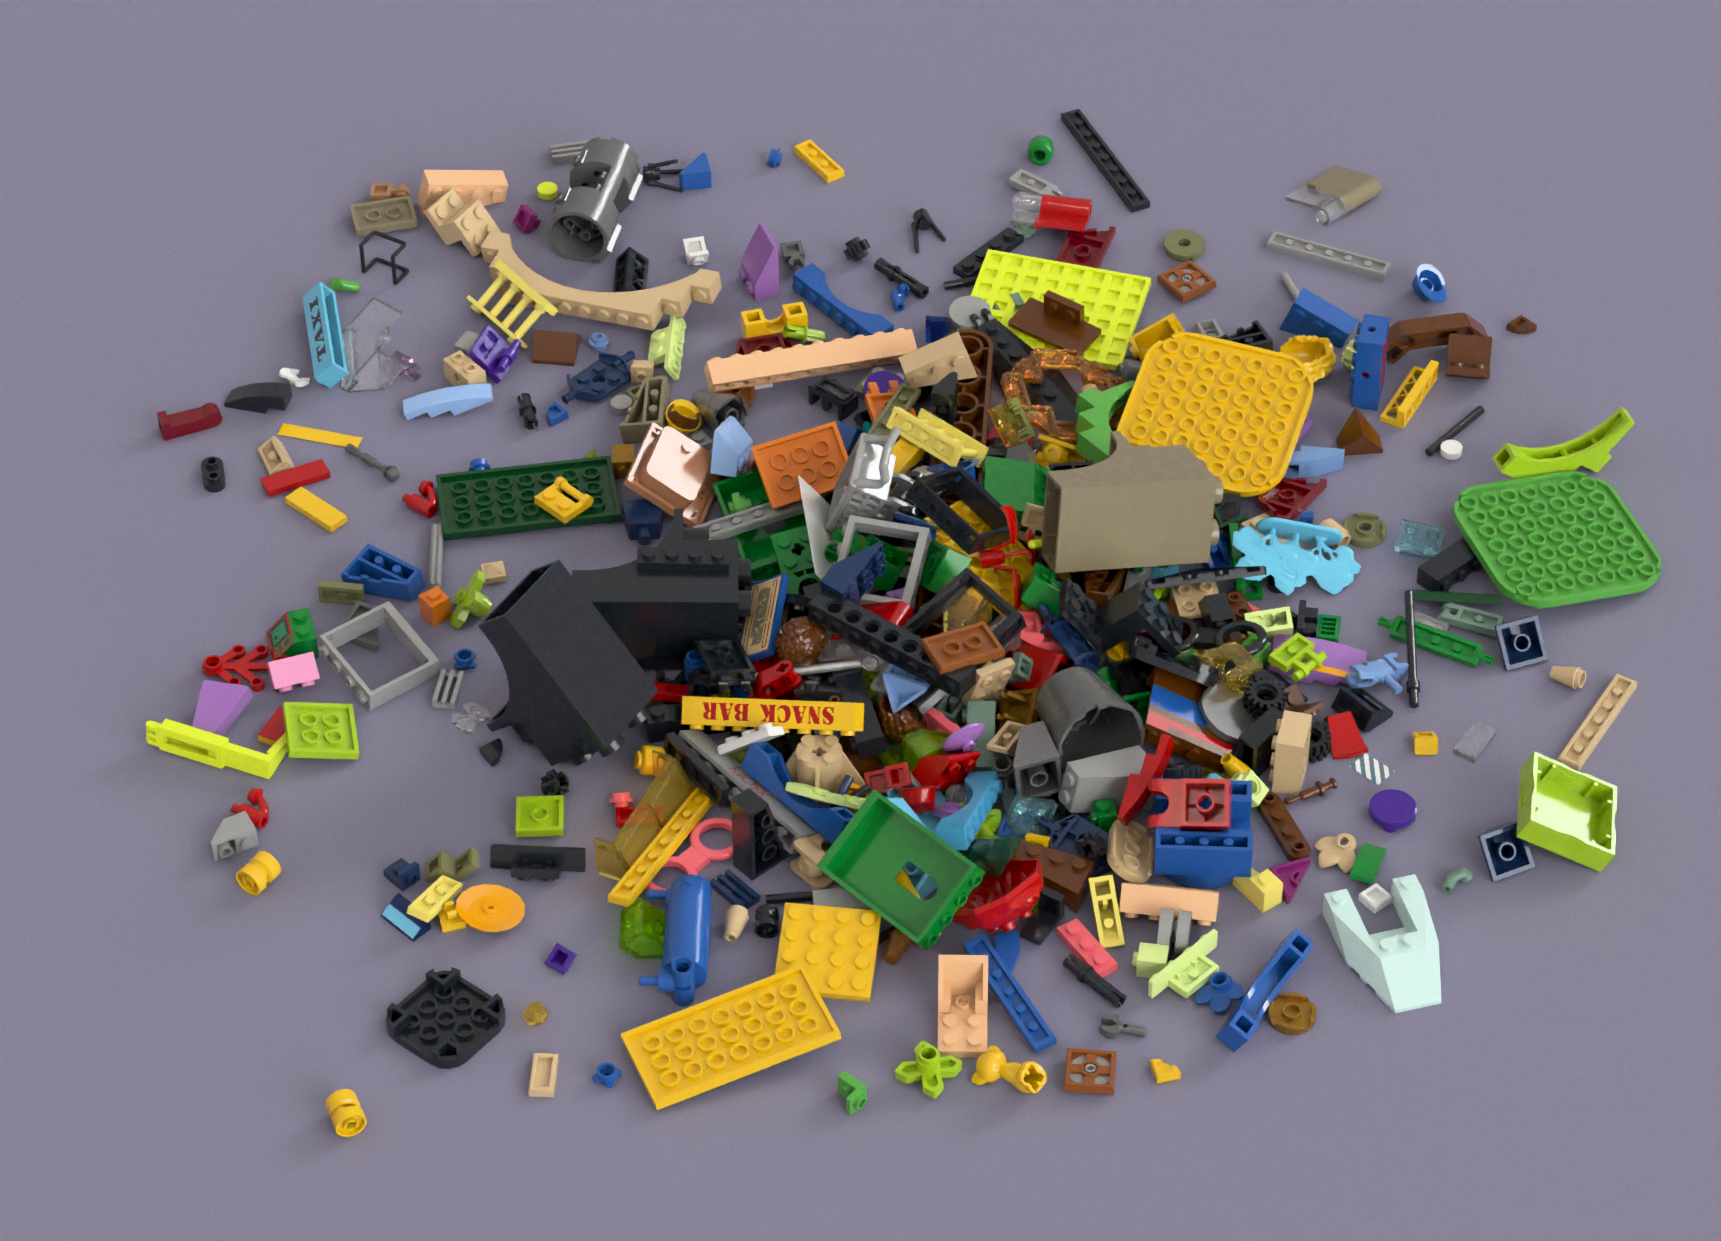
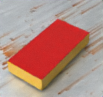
(273, 729)

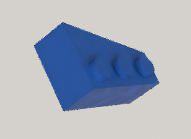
(384, 575)

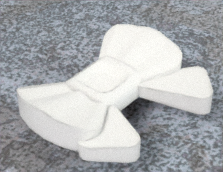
(291, 375)

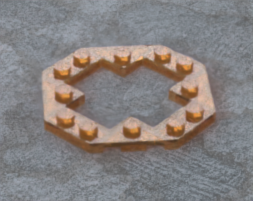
(1030, 371)

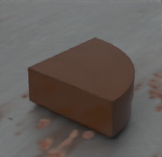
(1521, 326)

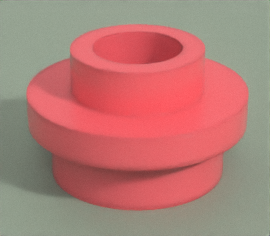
(620, 799)

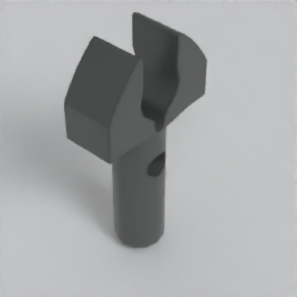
(1118, 1027)

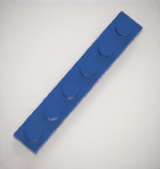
(1012, 996)

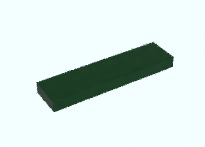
(1457, 597)

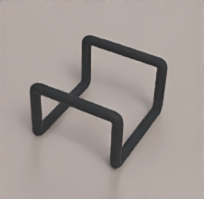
(394, 266)

